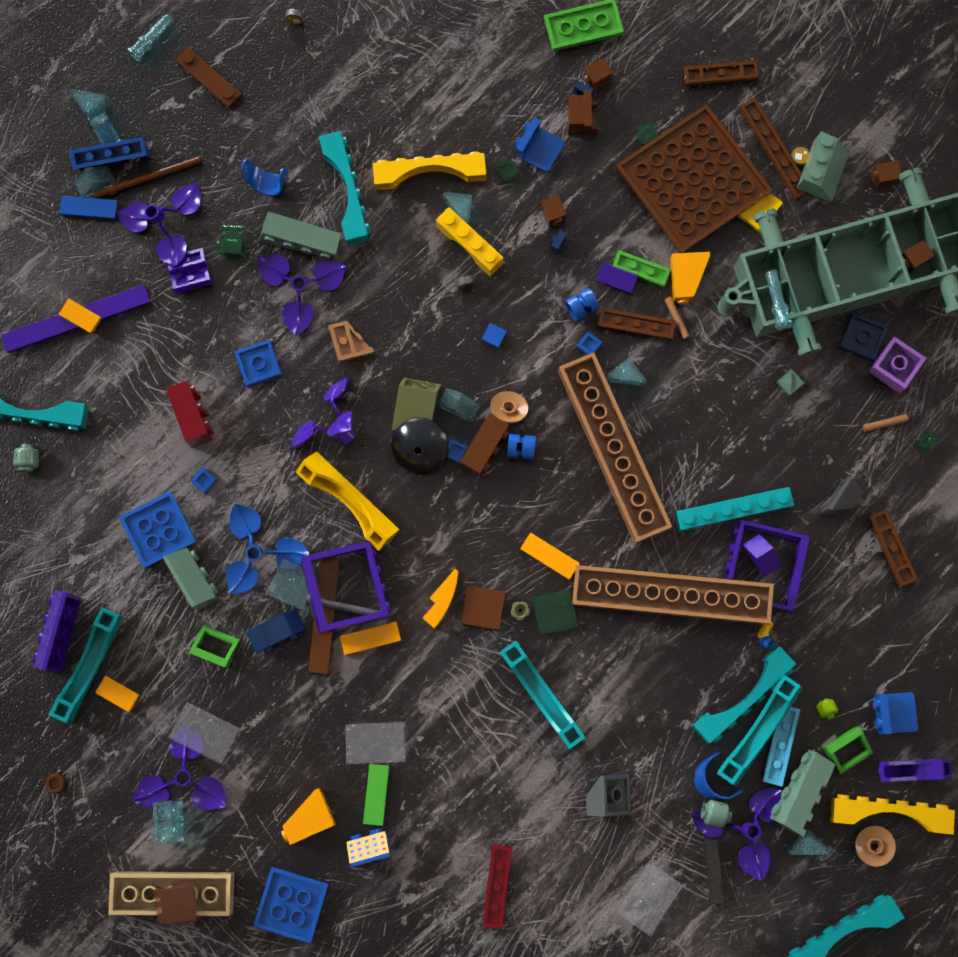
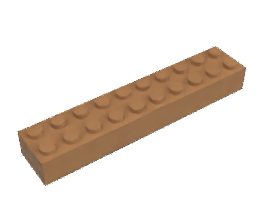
(614, 448)
(673, 594)

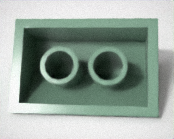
(823, 167)
(191, 578)

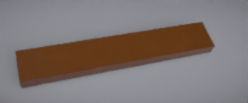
(773, 146)
(327, 589)

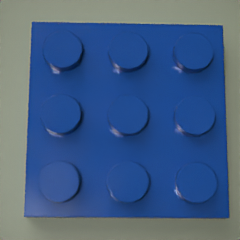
(157, 529)
(291, 904)

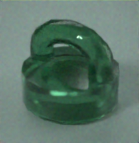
(927, 442)

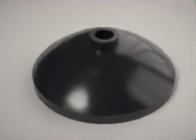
(422, 434)

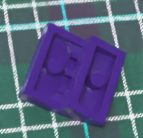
(191, 272)

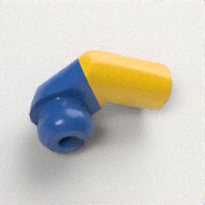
(764, 637)

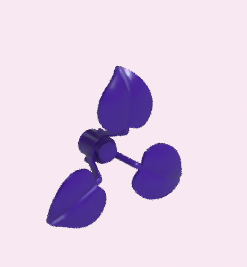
(136, 218)
(300, 315)
(340, 428)
(207, 795)
(756, 858)

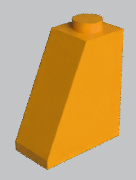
(686, 274)
(308, 819)

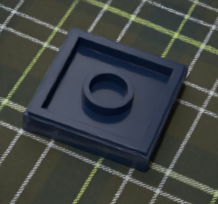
(863, 337)

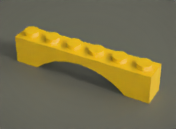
(391, 173)
(323, 475)
(932, 819)

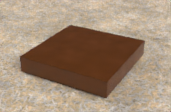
(483, 607)

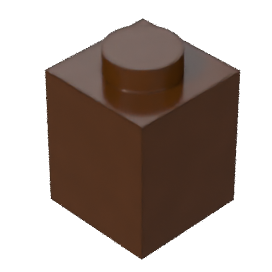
(597, 74)
(886, 174)
(553, 211)
(917, 256)

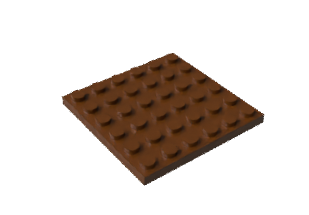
(694, 179)

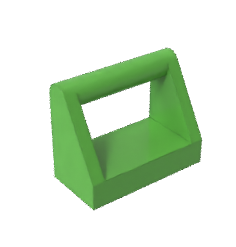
(225, 662)
(841, 741)

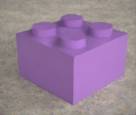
(897, 365)

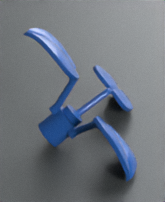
(243, 577)

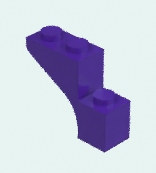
(915, 770)

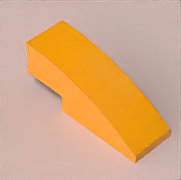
(442, 598)

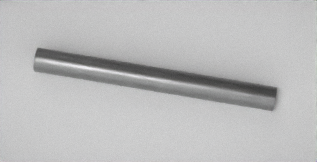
(344, 606)

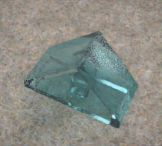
(90, 102)
(103, 128)
(93, 179)
(460, 204)
(626, 374)
(458, 404)
(808, 846)

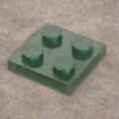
(554, 612)

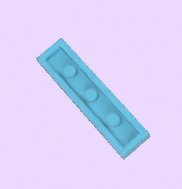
(781, 748)

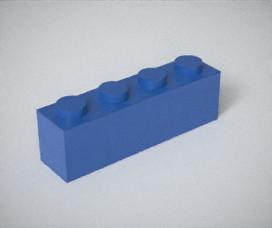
(109, 152)

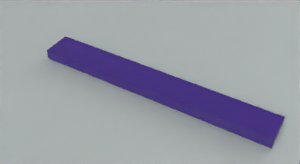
(58, 325)

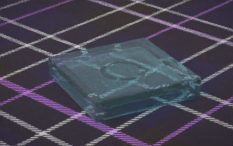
(290, 585)

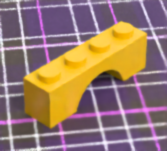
(458, 230)

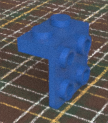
(538, 146)
(895, 713)

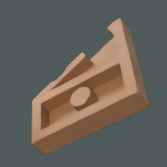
(347, 342)

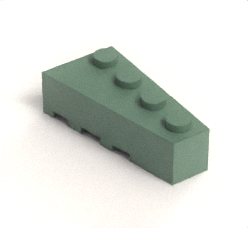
(299, 236)
(802, 792)

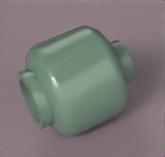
(26, 458)
(716, 813)

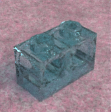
(168, 822)

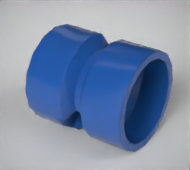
(584, 303)
(528, 446)

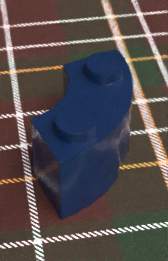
(275, 631)

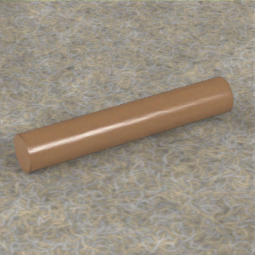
(676, 316)
(886, 422)

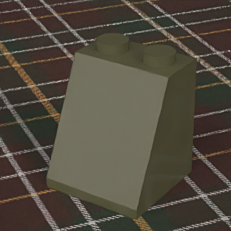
(415, 400)

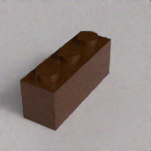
(485, 445)

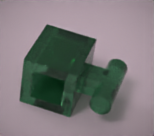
(231, 245)

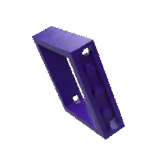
(798, 562)
(322, 626)

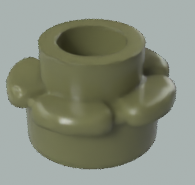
(520, 615)

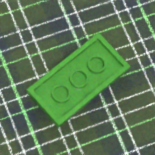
(583, 25)

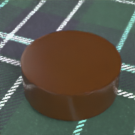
(55, 783)

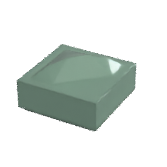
(790, 382)

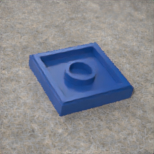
(258, 363)

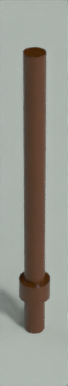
(113, 189)

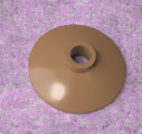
(509, 401)
(885, 846)

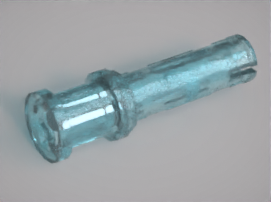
(145, 42)
(779, 308)

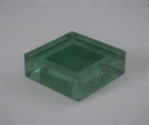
(646, 133)
(507, 170)

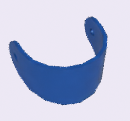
(263, 181)
(702, 785)

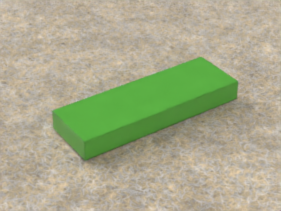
(645, 269)
(376, 794)

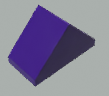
(762, 555)

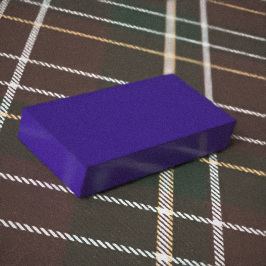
(617, 277)

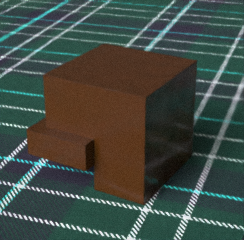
(582, 114)
(176, 903)

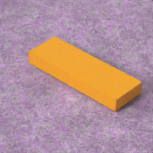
(549, 556)
(370, 638)

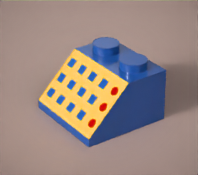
(369, 847)

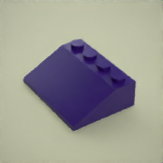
(57, 631)

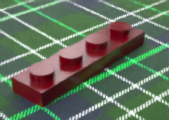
(497, 886)

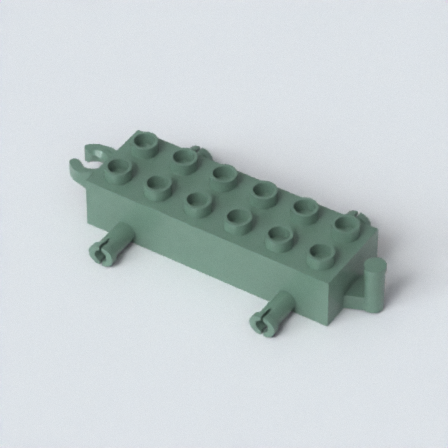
(848, 264)

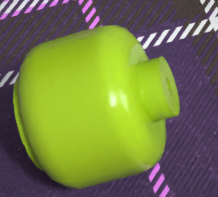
(827, 709)

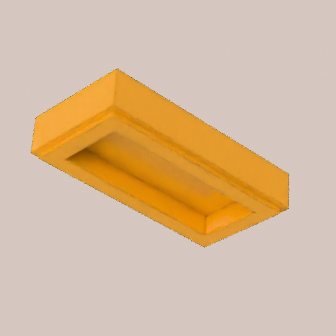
(80, 316)
(117, 693)

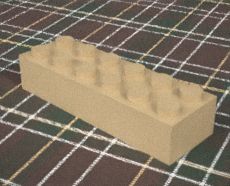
(134, 891)

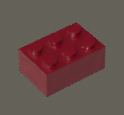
(190, 414)

